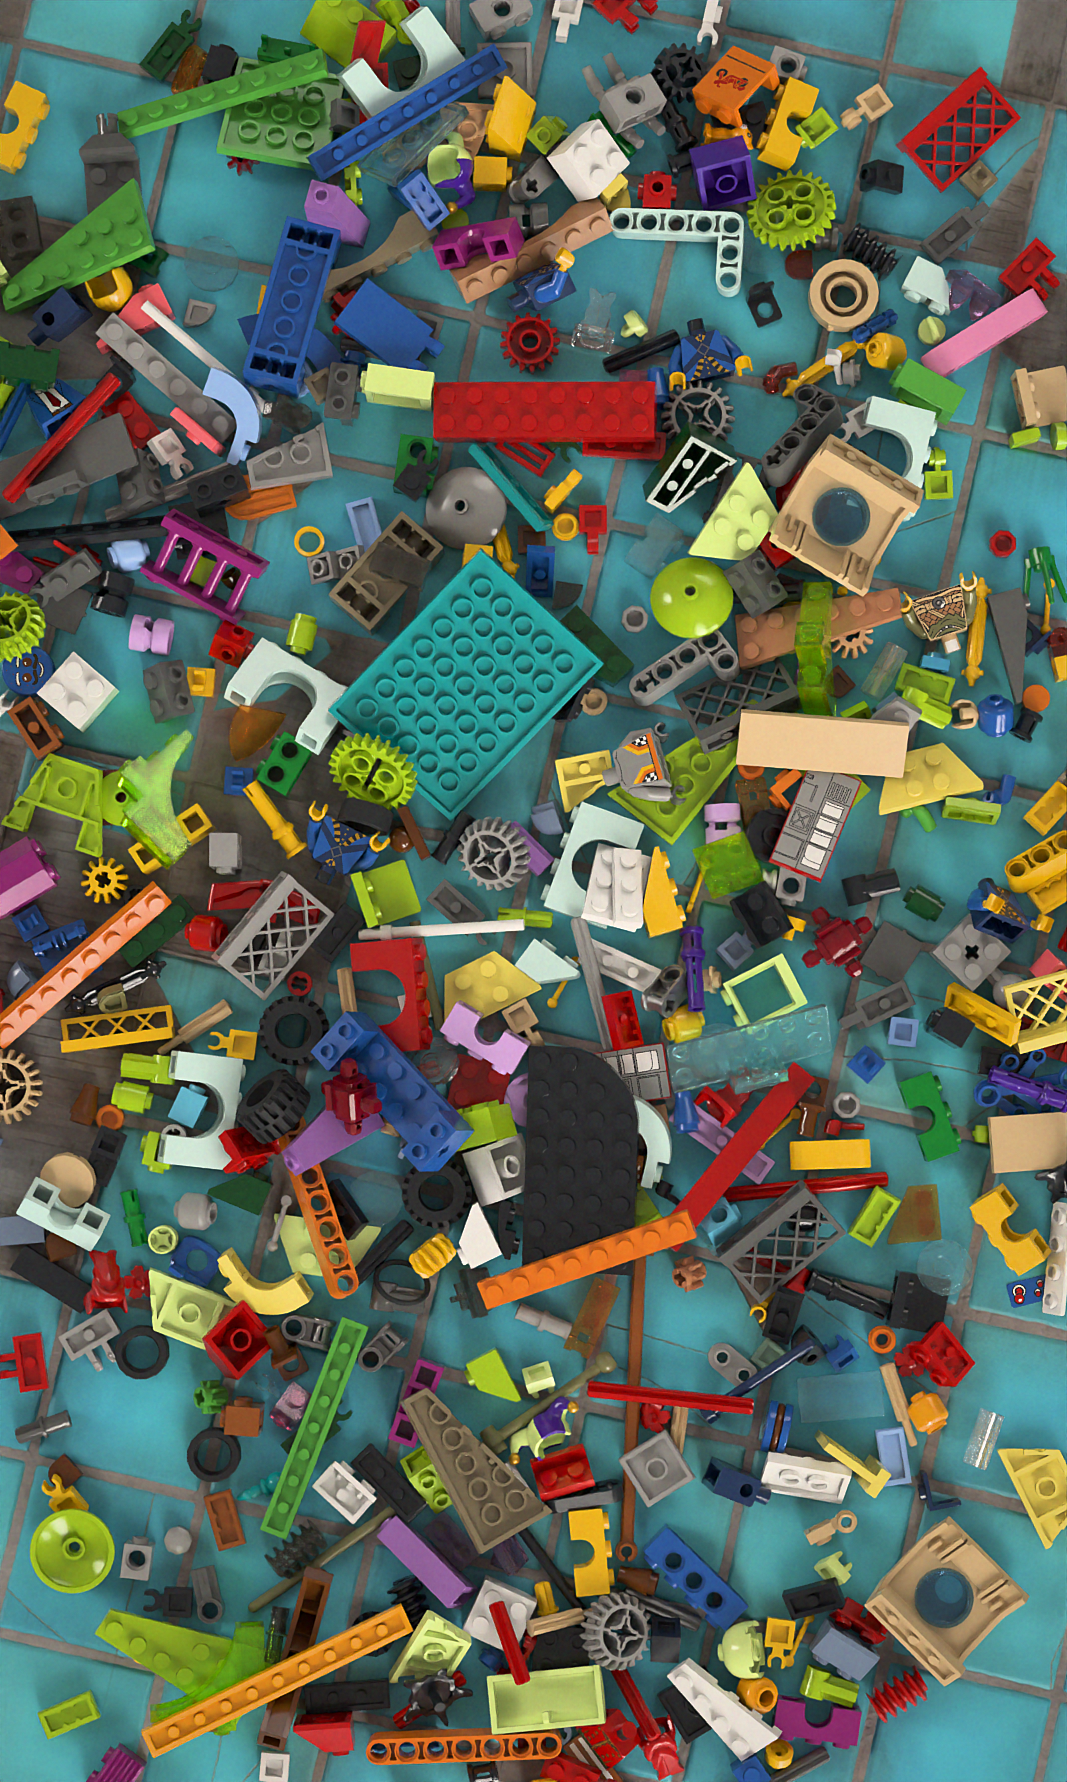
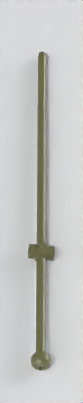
(491, 1438)

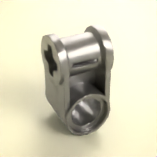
(531, 181)
(668, 991)
(310, 1330)
(382, 1346)

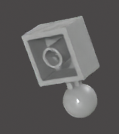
(973, 971)

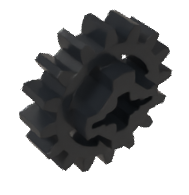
(669, 67)

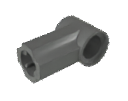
(379, 1303)
(207, 1590)

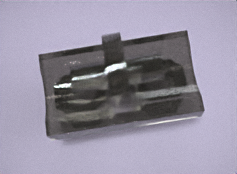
(287, 414)
(468, 1292)

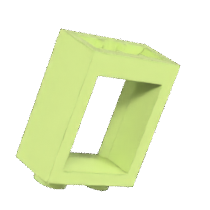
(398, 386)
(787, 978)

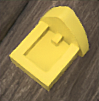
(616, 194)

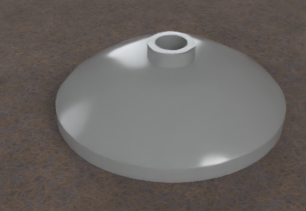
(483, 510)

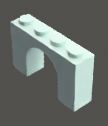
(437, 57)
(911, 426)
(272, 665)
(589, 826)
(224, 1079)

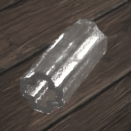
(883, 671)
(983, 1439)

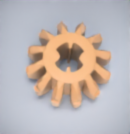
(854, 645)

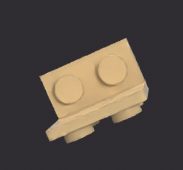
(1040, 396)

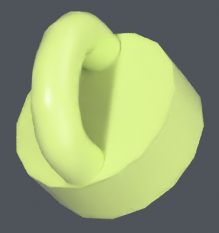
(634, 325)
(931, 331)

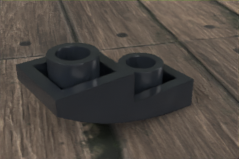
(508, 1241)

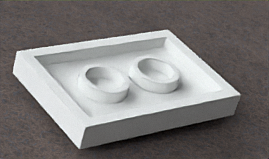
(599, 894)
(806, 1477)

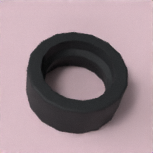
(365, 816)
(122, 1361)
(192, 1455)

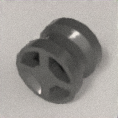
(829, 241)

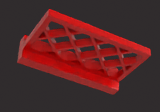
(948, 108)

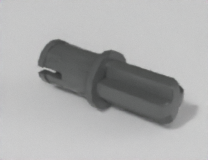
(43, 1427)

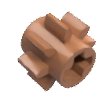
(689, 1273)

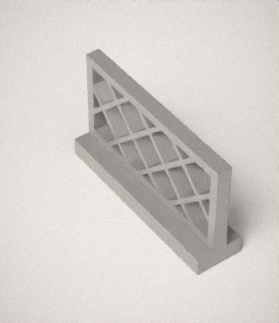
(258, 917)

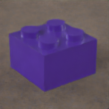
(723, 173)

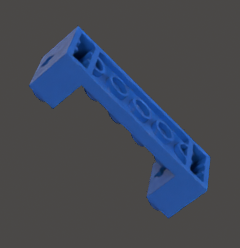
(291, 306)
(407, 1097)

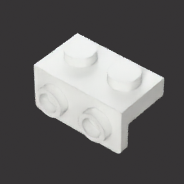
(345, 1491)

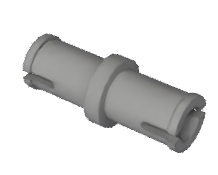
(543, 1320)

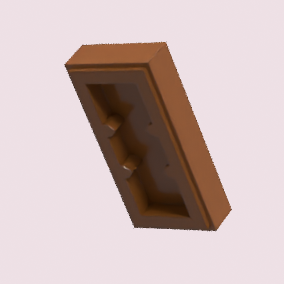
(225, 1519)

